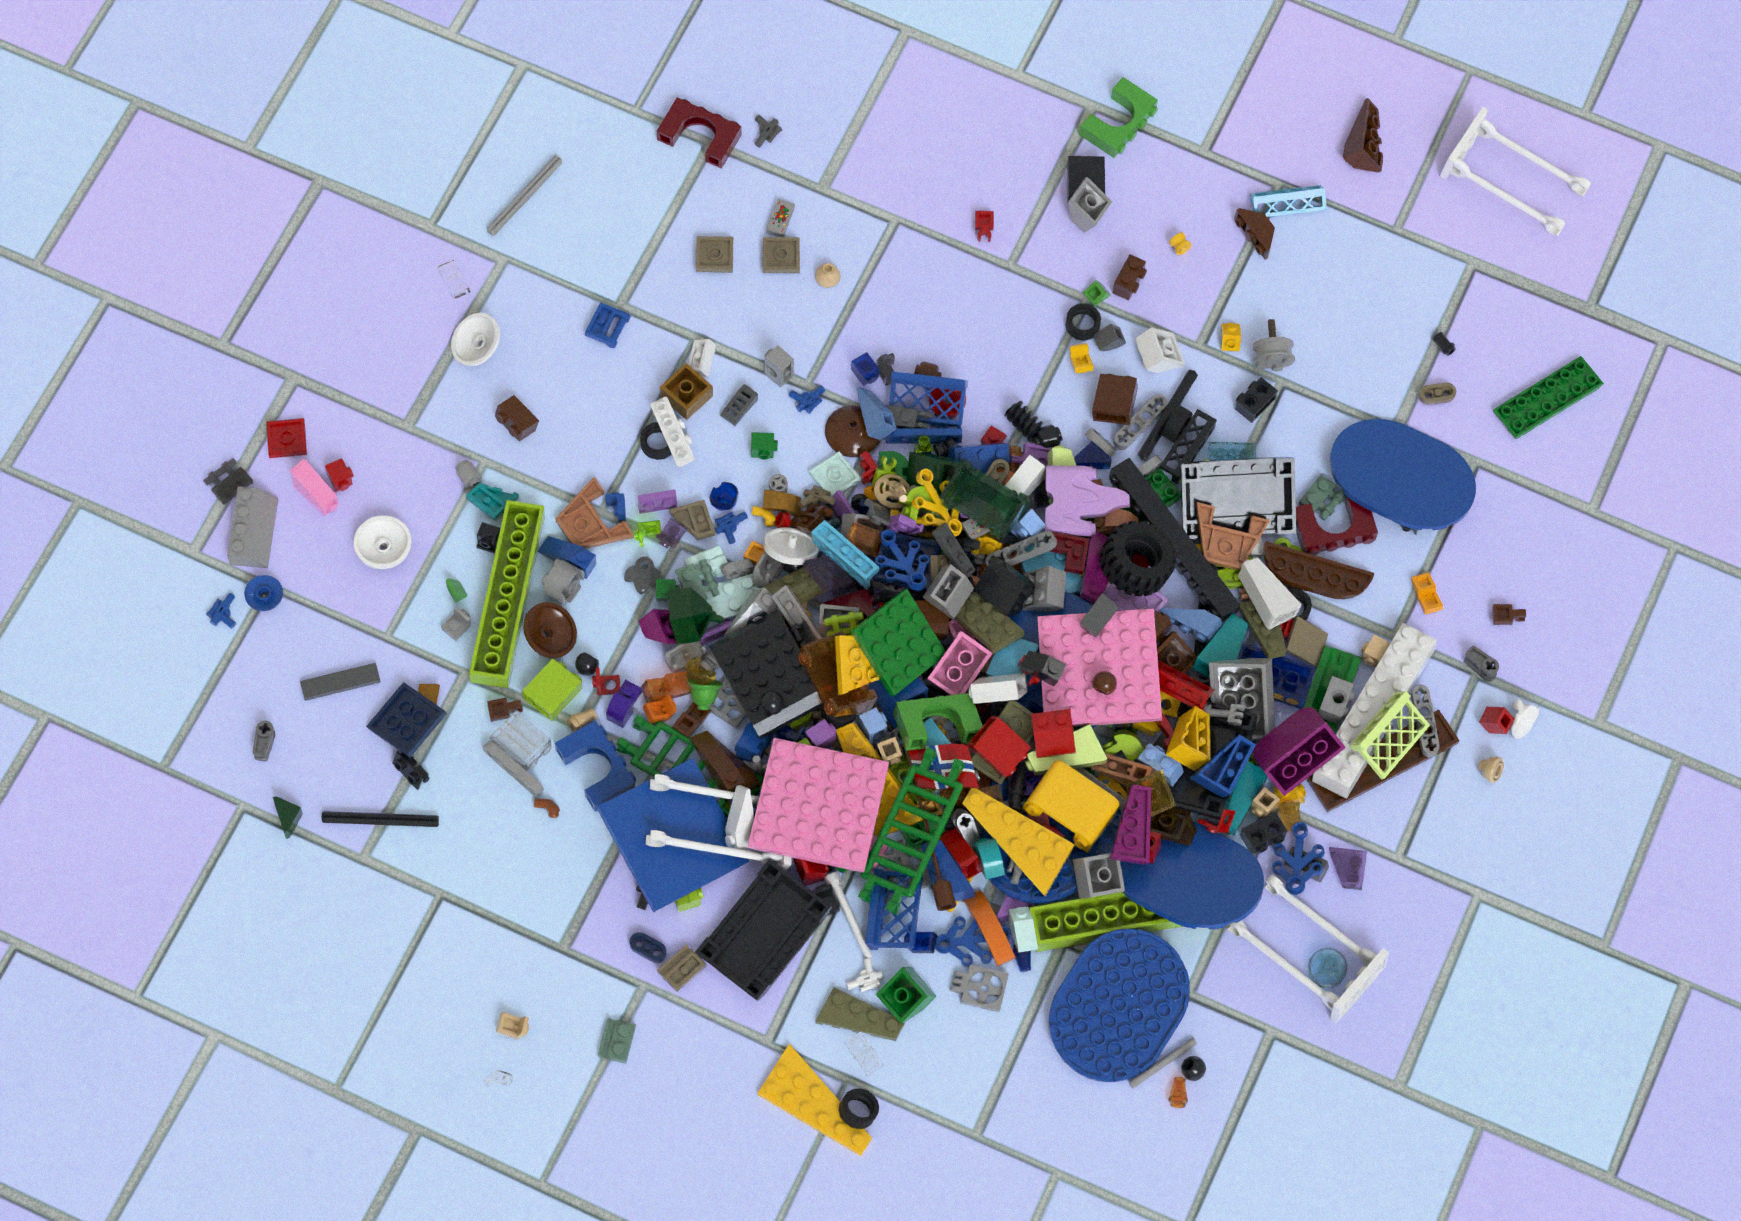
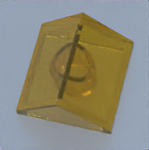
(1160, 792)

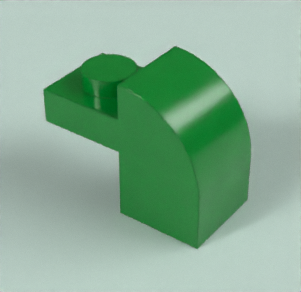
(902, 463)

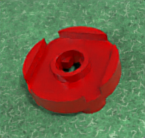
(955, 396)

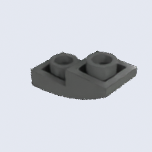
(877, 512)

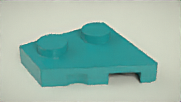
(490, 499)

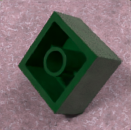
(690, 615)

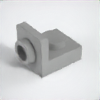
(457, 624)

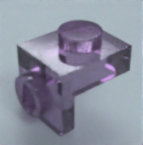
(671, 534)

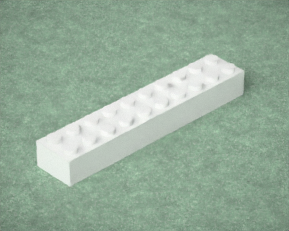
(1394, 673)

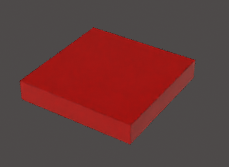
(286, 438)

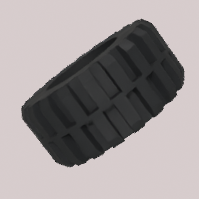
(1128, 575)

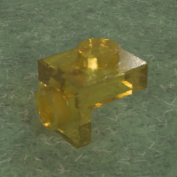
(700, 675)

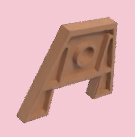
(584, 526)
(1224, 545)

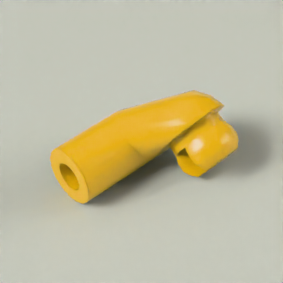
(766, 514)

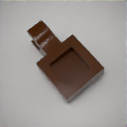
(1504, 614)
(500, 709)

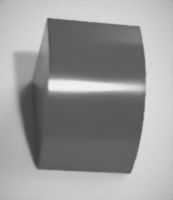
(1109, 338)

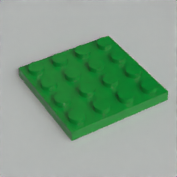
(898, 642)

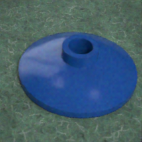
(263, 585)

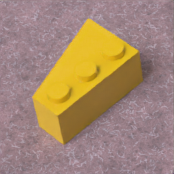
(1191, 739)

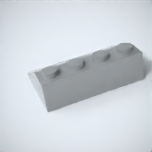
(1247, 684)

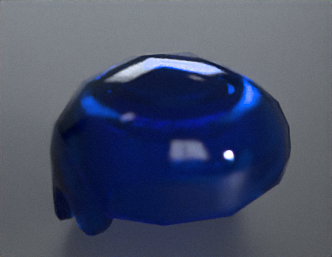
(724, 496)

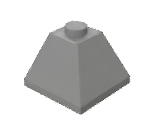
(1088, 205)

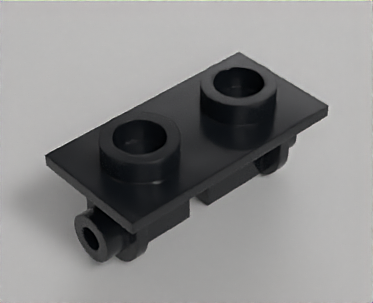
(802, 634)
(413, 775)

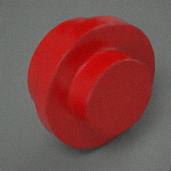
(783, 520)

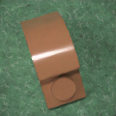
(1108, 523)

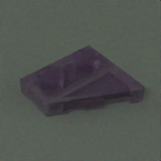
(1349, 866)

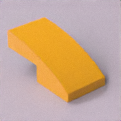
(1426, 593)

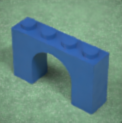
(593, 740)

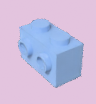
(1028, 525)
(873, 725)
(1156, 757)

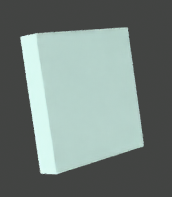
(835, 474)

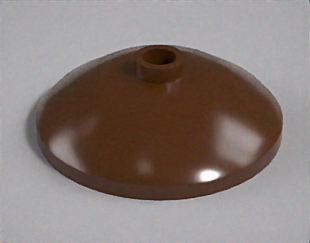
(848, 439)
(557, 626)

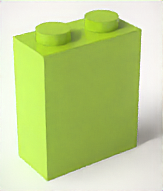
(552, 689)

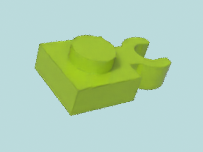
(886, 469)

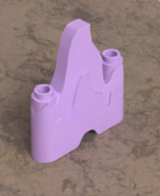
(1078, 498)

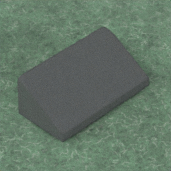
(1098, 615)

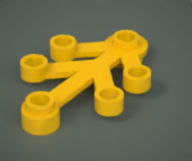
(936, 505)

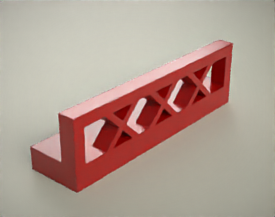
(1183, 686)

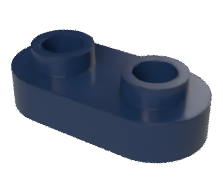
(649, 946)

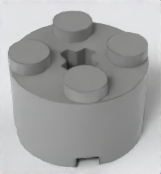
(563, 581)

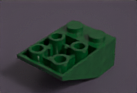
(941, 467)

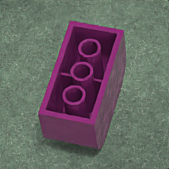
(1296, 749)

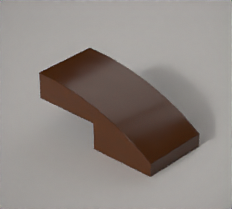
(691, 720)

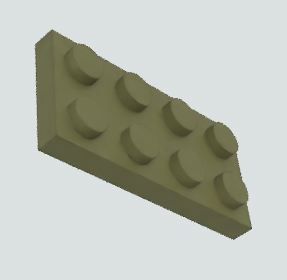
(988, 623)
(1020, 721)

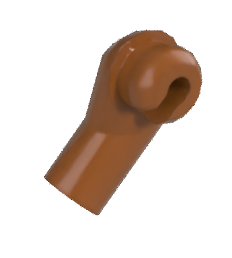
(547, 804)

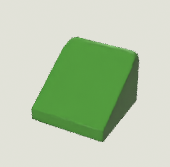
(1096, 293)
(456, 589)

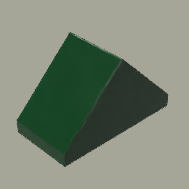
(288, 814)

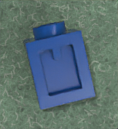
(618, 502)

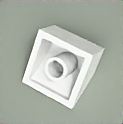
(1159, 350)

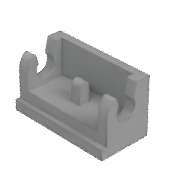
(766, 570)
(678, 657)

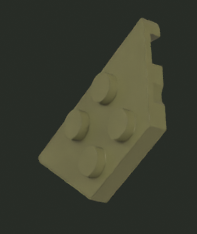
(800, 583)

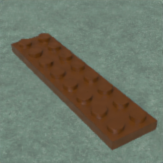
(1369, 778)

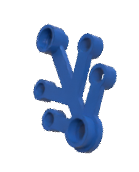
(903, 563)
(1298, 862)
(968, 940)

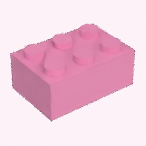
(959, 665)

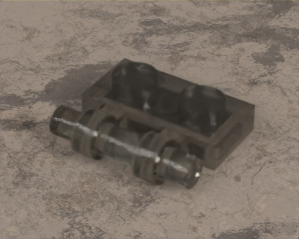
(227, 488)

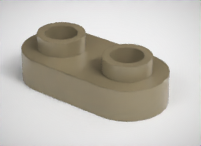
(1436, 392)
(992, 471)

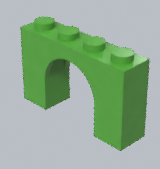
(1112, 138)
(956, 708)

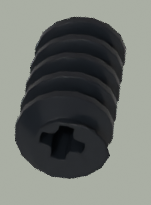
(1023, 420)

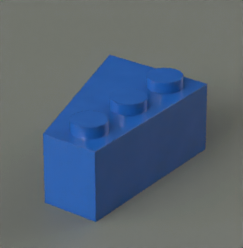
(981, 454)
(751, 745)
(1225, 766)
(950, 871)

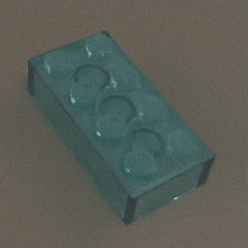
(1231, 450)

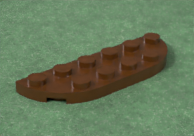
(1315, 573)

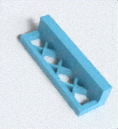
(1289, 194)
(844, 553)

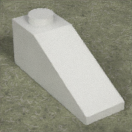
(740, 819)

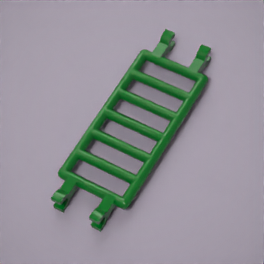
(637, 753)
(900, 891)

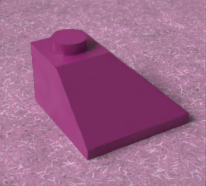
(657, 626)

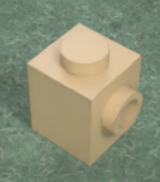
(1374, 650)
(891, 750)
(1264, 803)

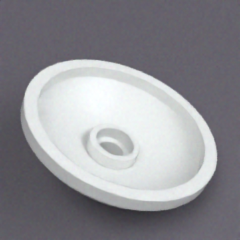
(475, 339)
(381, 532)

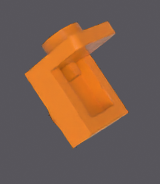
(660, 710)

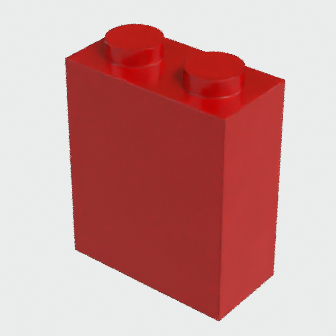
(999, 746)

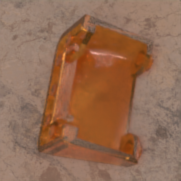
(821, 666)

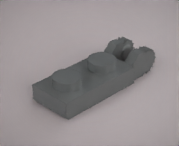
(908, 417)

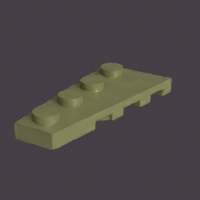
(1270, 640)

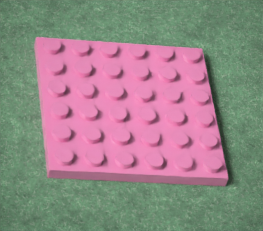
(1122, 648)
(818, 805)

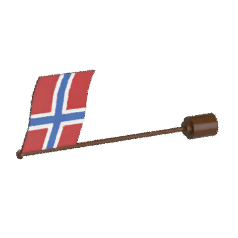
(942, 765)

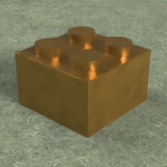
(686, 391)

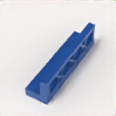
(936, 435)

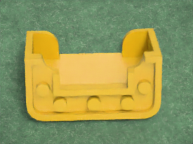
(1073, 803)

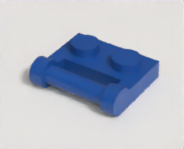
(602, 321)

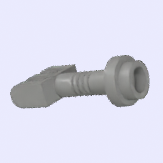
(1230, 714)

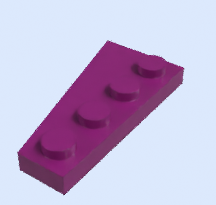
(1093, 580)
(1133, 833)

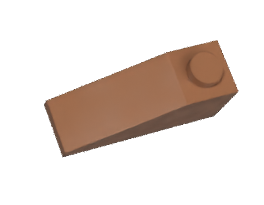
(1122, 770)

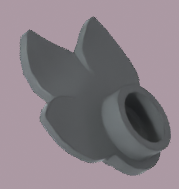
(642, 577)

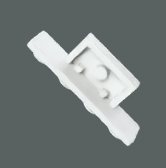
(673, 431)

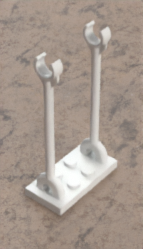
(1485, 129)
(659, 838)
(1354, 989)

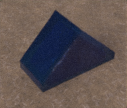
(1093, 457)

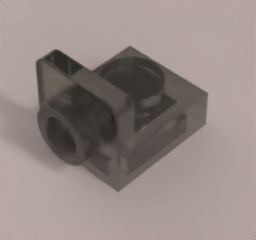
(885, 369)

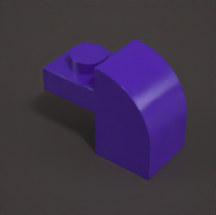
(622, 703)

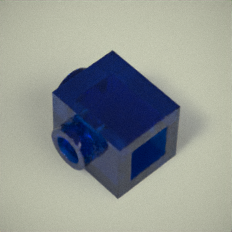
(865, 369)

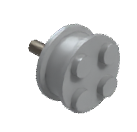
(1273, 351)

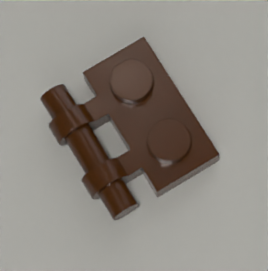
(811, 517)

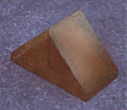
(865, 538)

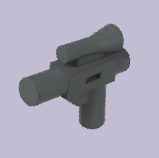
(767, 130)

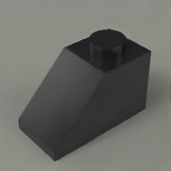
(1043, 667)

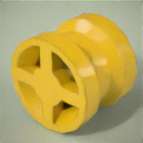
(1180, 243)

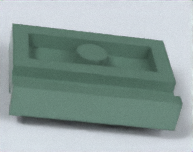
(617, 1040)

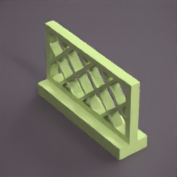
(1377, 725)

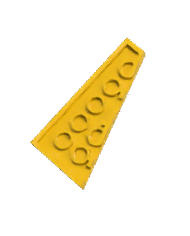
(852, 665)
(856, 743)
(1027, 843)
(805, 1096)

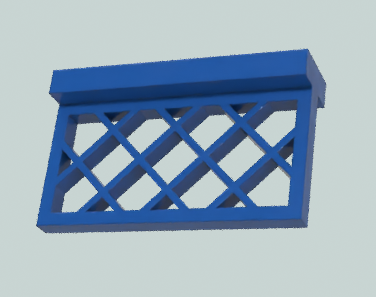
(934, 382)
(877, 913)

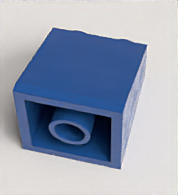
(887, 703)

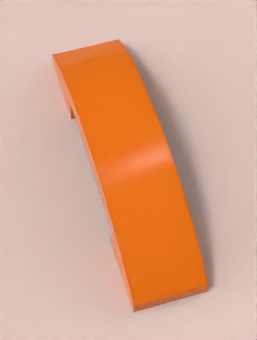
(990, 928)

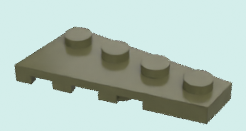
(856, 1015)

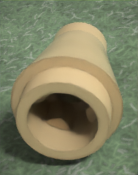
(581, 719)

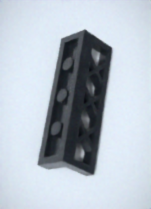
(1194, 449)

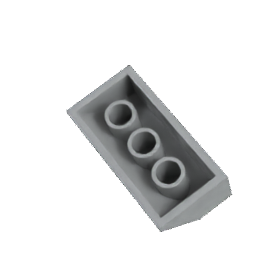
(252, 528)

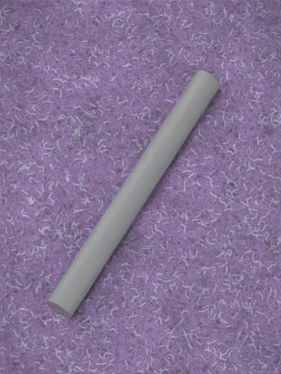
(1162, 1063)

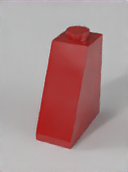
(961, 853)

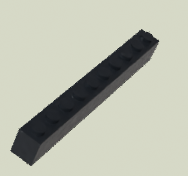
(1189, 559)

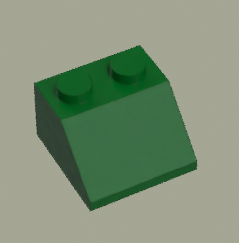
(906, 994)

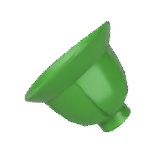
(704, 694)

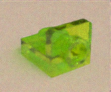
(647, 529)

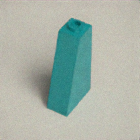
(1224, 644)
(1245, 791)

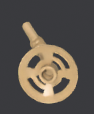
(894, 491)

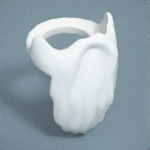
(1524, 719)

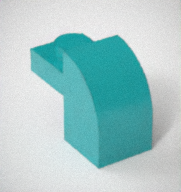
(989, 857)

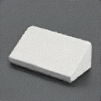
(702, 356)

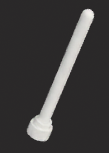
(834, 879)

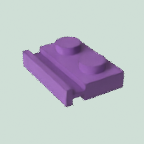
(657, 501)
(903, 524)

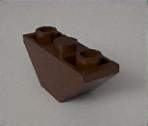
(1257, 229)

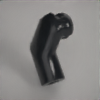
(642, 902)

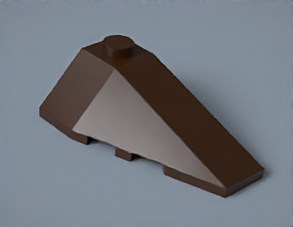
(723, 764)

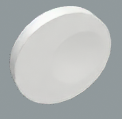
(790, 546)

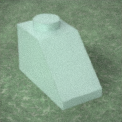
(1022, 929)

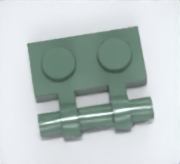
(1319, 492)
(689, 577)

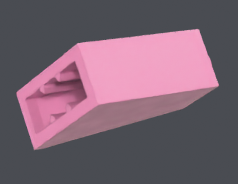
(313, 487)

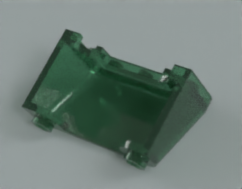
(984, 500)

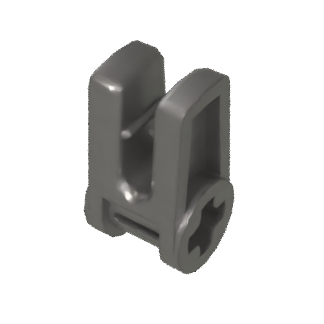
(1481, 663)
(263, 742)
(967, 827)

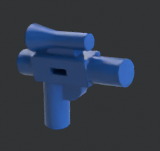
(806, 400)
(728, 525)
(221, 612)

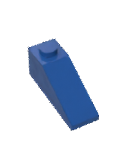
(569, 552)

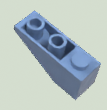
(877, 417)
(1195, 621)

